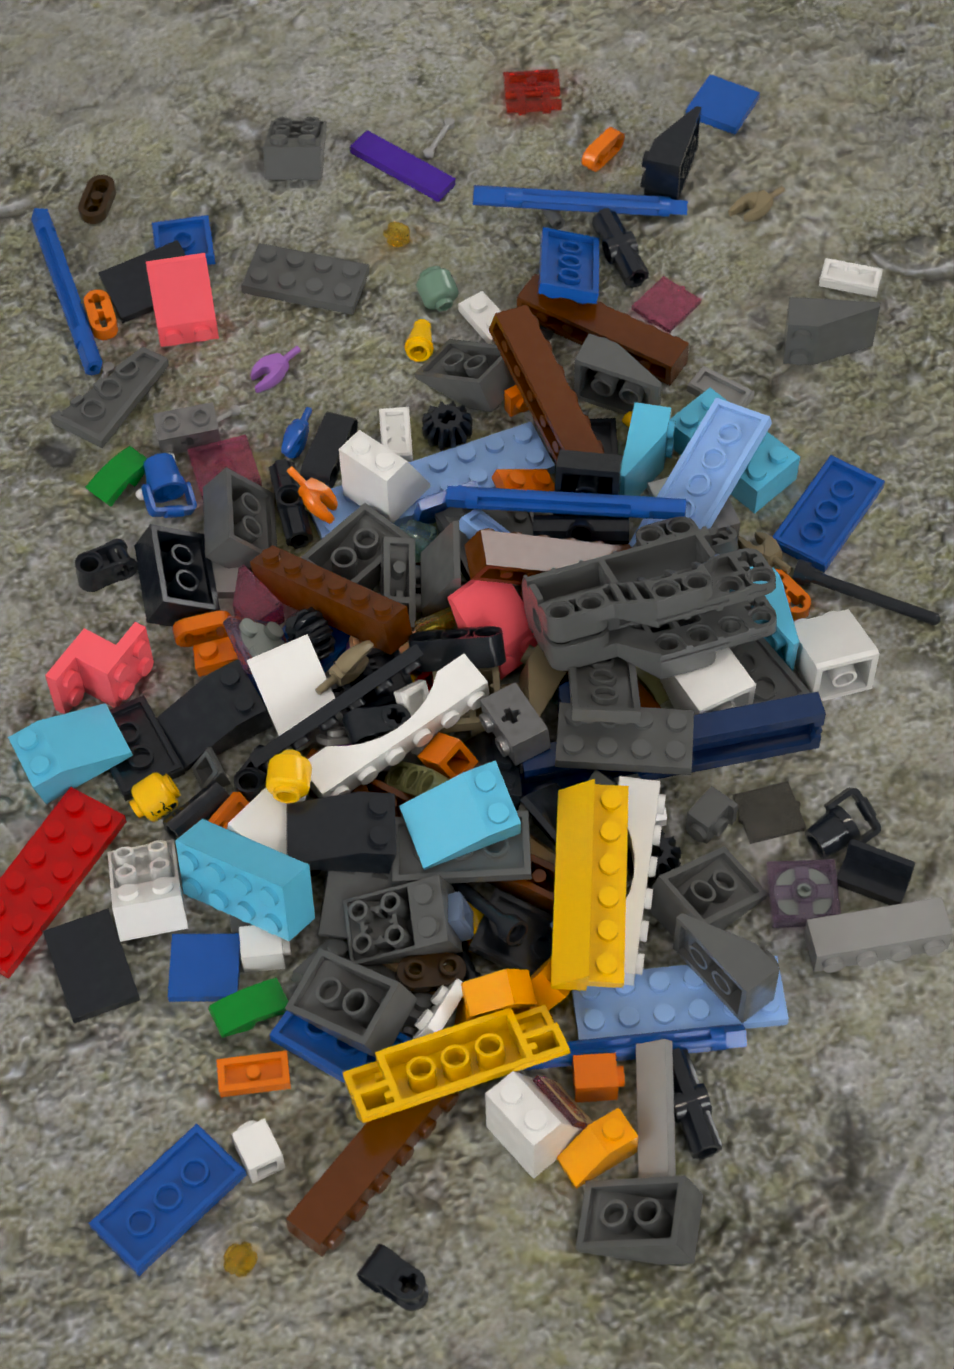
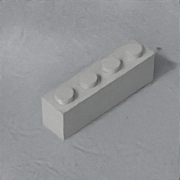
(878, 935)

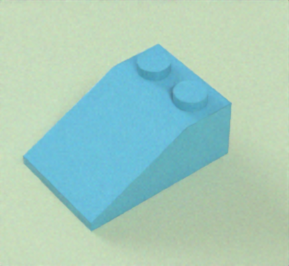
(646, 447)
(785, 638)
(69, 749)
(461, 816)

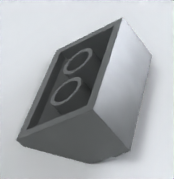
(237, 519)

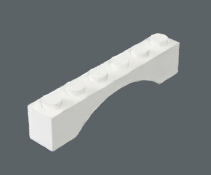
(454, 692)
(643, 807)

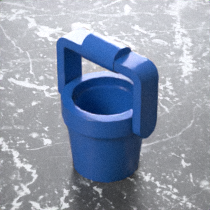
(164, 485)

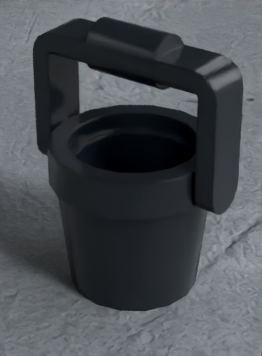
(836, 827)

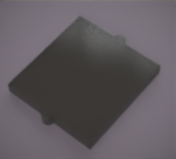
(769, 812)

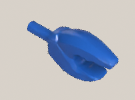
(296, 435)

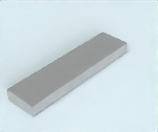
(655, 1109)

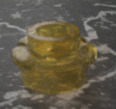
(397, 234)
(240, 1259)

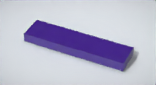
(402, 165)

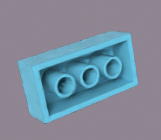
(769, 470)
(245, 879)

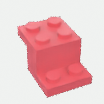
(100, 668)

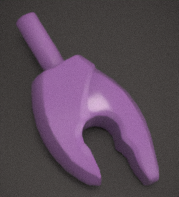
(275, 366)

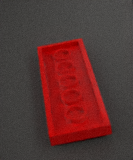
(51, 871)

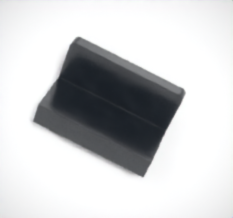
(875, 873)

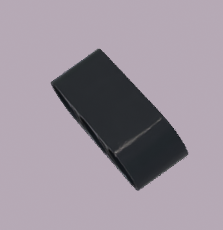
(323, 455)
(480, 644)

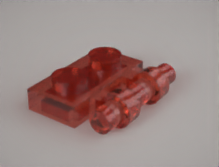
(532, 84)

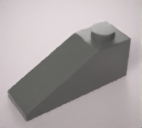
(398, 573)

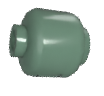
(437, 288)

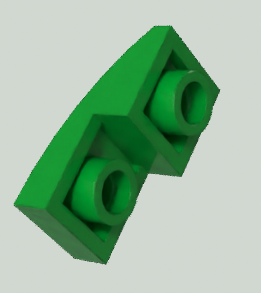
(117, 474)
(248, 1006)

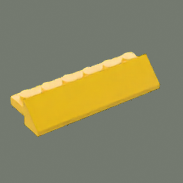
(590, 887)
(453, 1060)

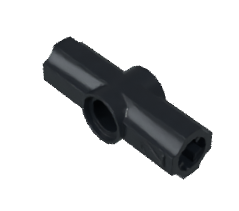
(620, 247)
(290, 505)
(599, 528)
(693, 1108)

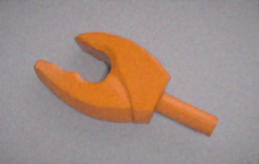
(315, 496)

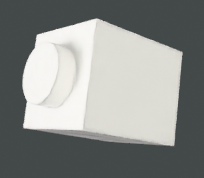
(262, 950)
(258, 1150)

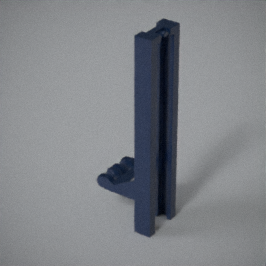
(718, 740)

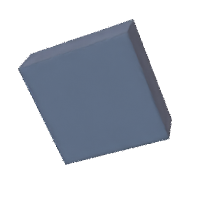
(460, 916)

